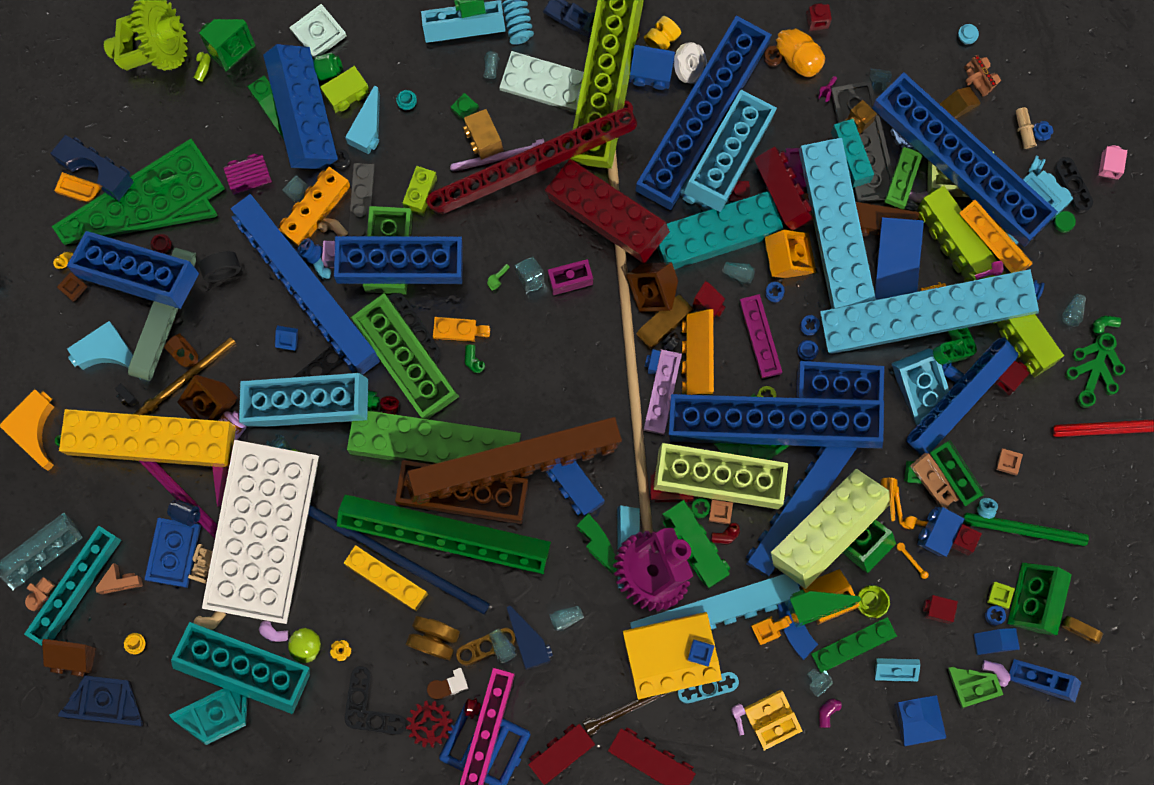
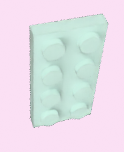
(542, 81)

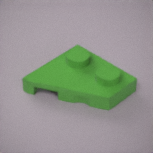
(974, 686)

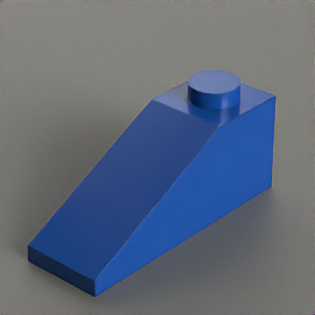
(1045, 680)

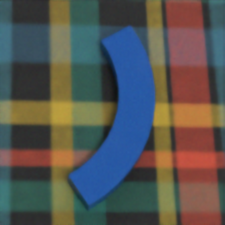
(797, 637)

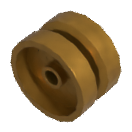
(433, 635)

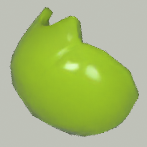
(873, 601)
(304, 645)

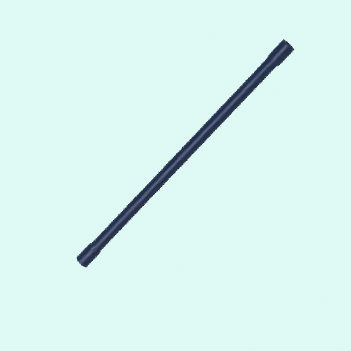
(471, 600)

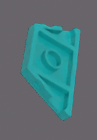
(213, 715)

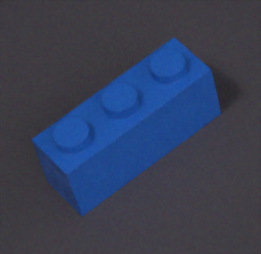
(577, 487)

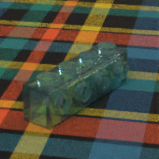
(38, 551)

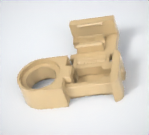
(202, 567)

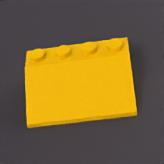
(661, 653)

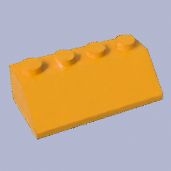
(699, 353)

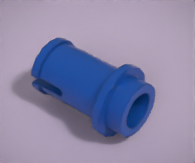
(951, 372)

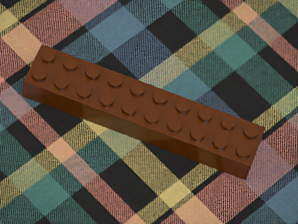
(512, 460)

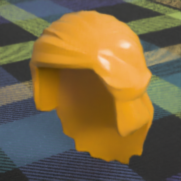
(800, 52)

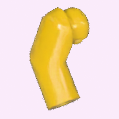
(62, 260)

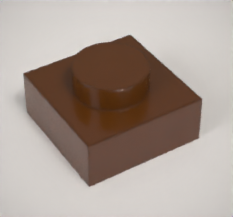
(72, 286)

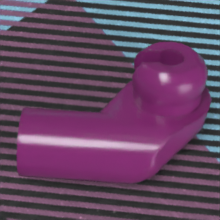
(827, 710)

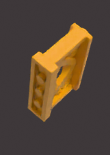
(995, 237)

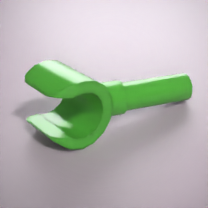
(493, 281)

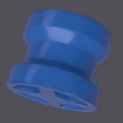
(310, 251)

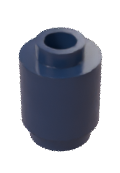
(184, 512)

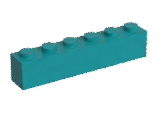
(73, 586)

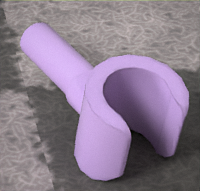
(738, 711)

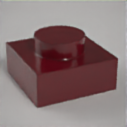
(740, 191)

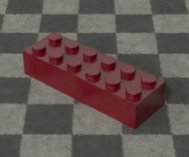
(607, 211)

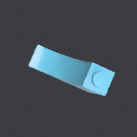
(100, 346)

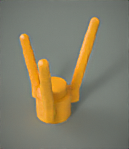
(891, 485)

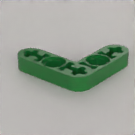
(961, 343)

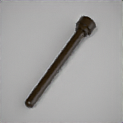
(592, 725)

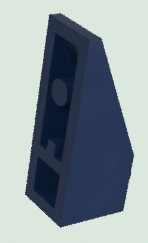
(531, 645)

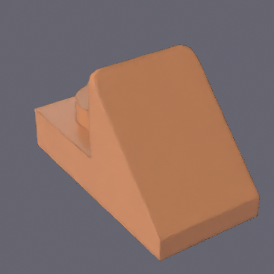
(111, 581)

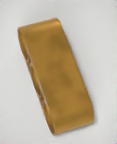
(664, 322)
(474, 647)

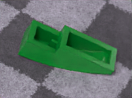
(599, 543)

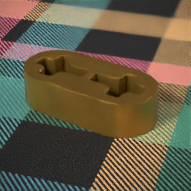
(1082, 629)

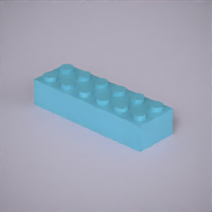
(730, 150)
(303, 400)

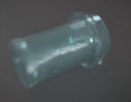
(491, 60)

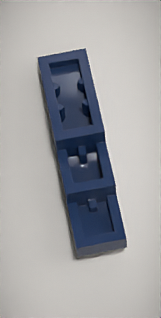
(571, 16)

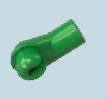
(1104, 321)

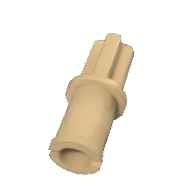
(1025, 128)

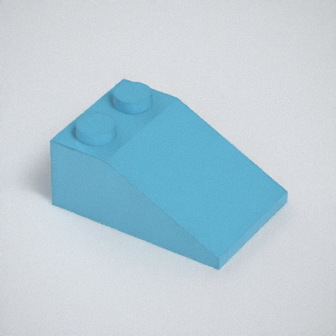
(920, 382)

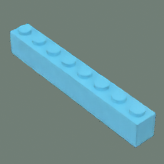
(732, 604)

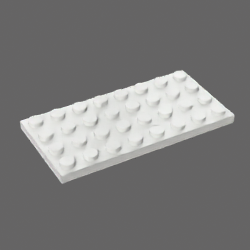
(260, 532)

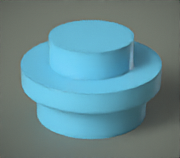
(968, 34)

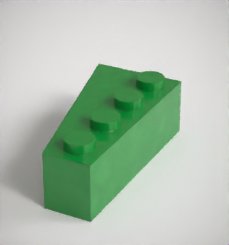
(703, 552)

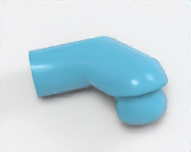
(321, 271)

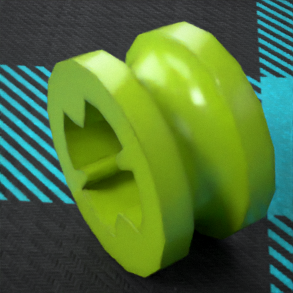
(769, 389)

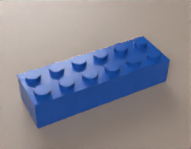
(300, 107)
(398, 260)
(133, 269)

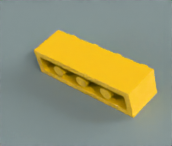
(385, 578)

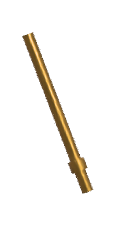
(151, 404)

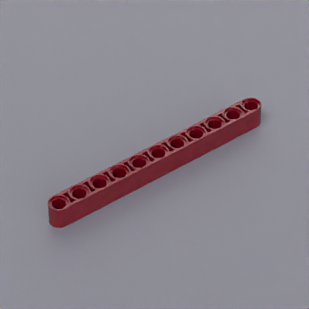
(542, 162)

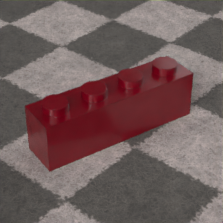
(783, 188)
(650, 761)

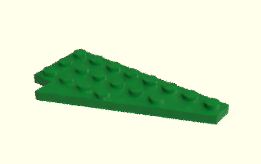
(143, 207)

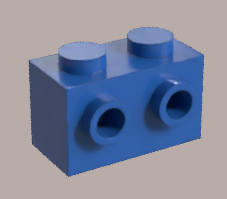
(940, 531)

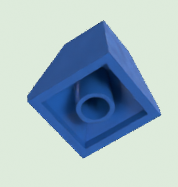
(920, 720)

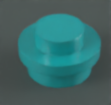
(406, 100)

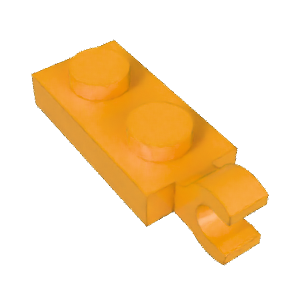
(458, 329)

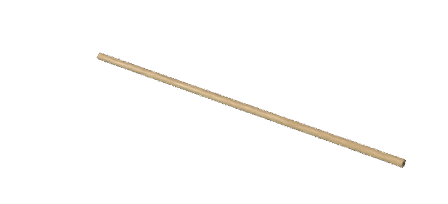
(632, 374)

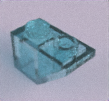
(530, 274)

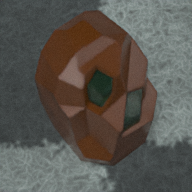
(182, 351)

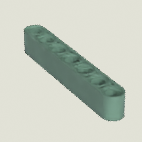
(155, 332)

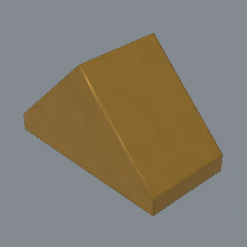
(960, 102)

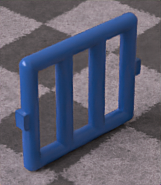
(505, 727)

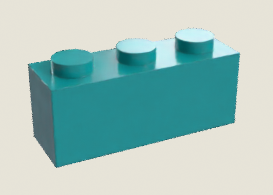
(857, 159)

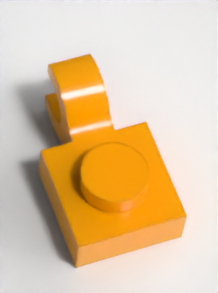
(768, 629)

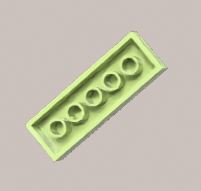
(720, 476)
(830, 528)

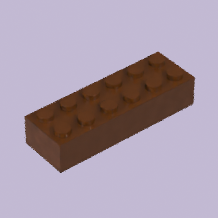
(496, 502)

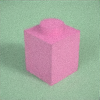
(1112, 162)

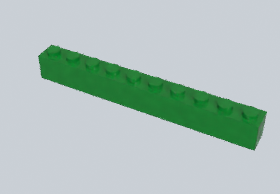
(443, 534)

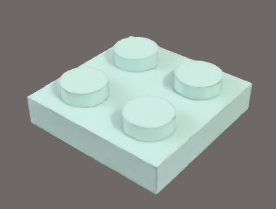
(318, 31)

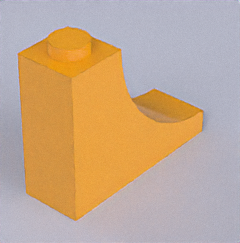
(27, 423)

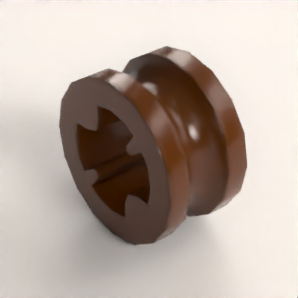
(776, 61)

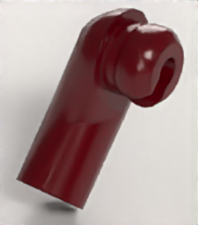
(727, 536)

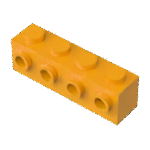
(314, 207)

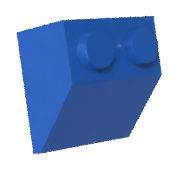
(651, 67)

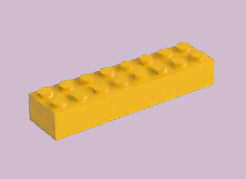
(147, 438)

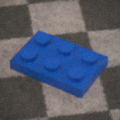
(172, 553)

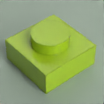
(1000, 595)

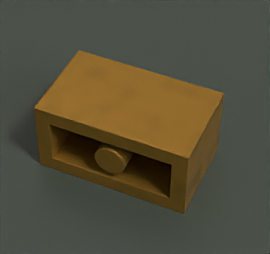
(483, 134)

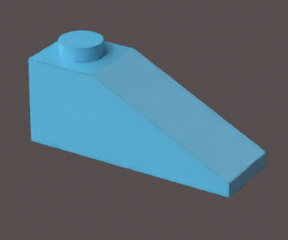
(365, 128)

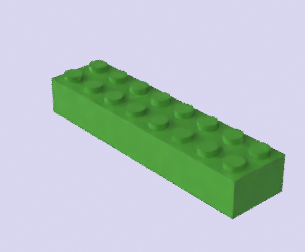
(421, 439)

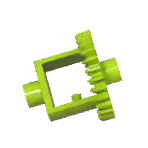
(159, 35)

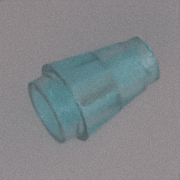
(739, 271)
(1075, 310)
(564, 618)
(502, 646)

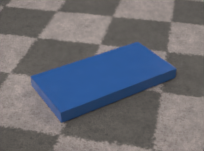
(898, 257)

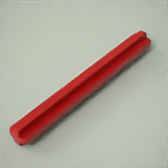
(1103, 428)

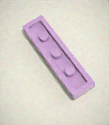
(661, 393)

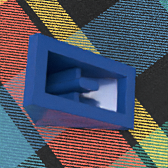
(996, 641)

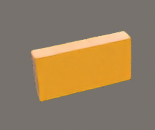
(77, 188)

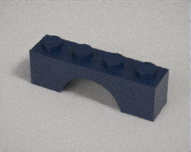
(73, 155)

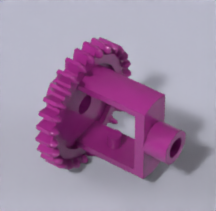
(654, 568)

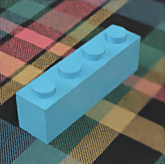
(449, 24)

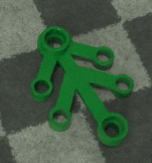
(1097, 367)

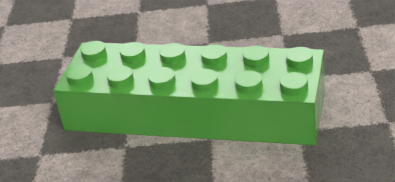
(404, 357)

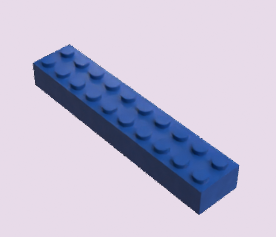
(703, 112)
(964, 159)
(308, 290)
(776, 421)

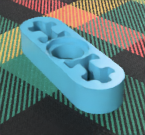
(725, 689)

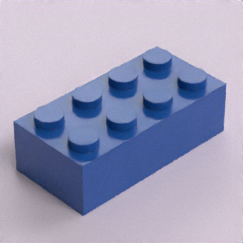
(839, 381)

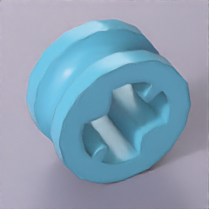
(1036, 165)
(987, 508)

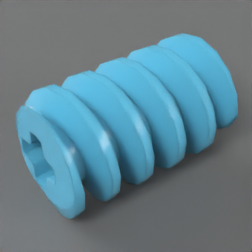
(517, 21)

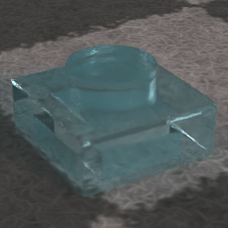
(295, 189)

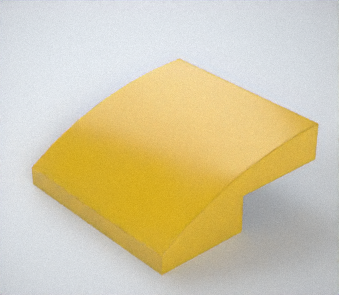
(772, 719)

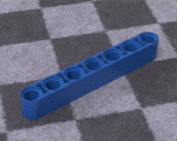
(962, 396)

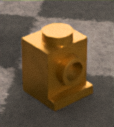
(862, 115)

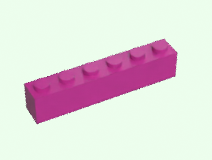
(487, 728)

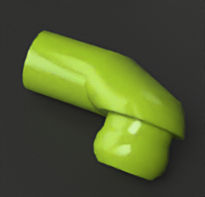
(203, 67)

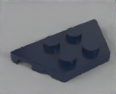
(103, 701)

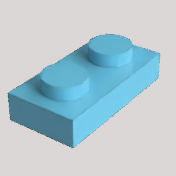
(897, 669)

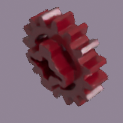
(430, 733)

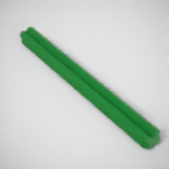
(1026, 529)

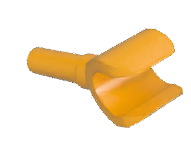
(910, 522)

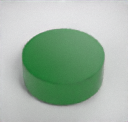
(1064, 221)

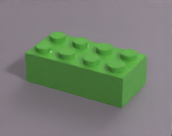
(388, 222)

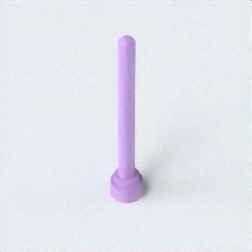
(495, 158)

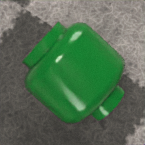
(327, 66)

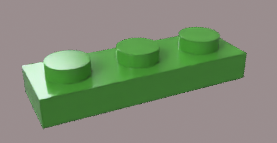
(903, 178)

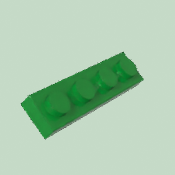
(853, 645)

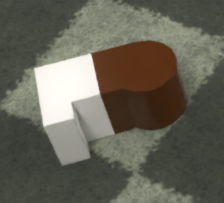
(448, 687)

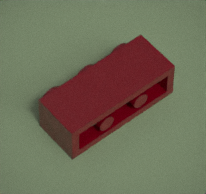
(561, 753)

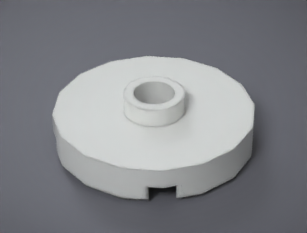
(689, 62)

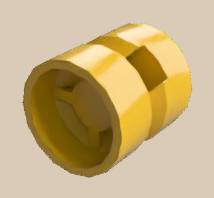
(663, 33)

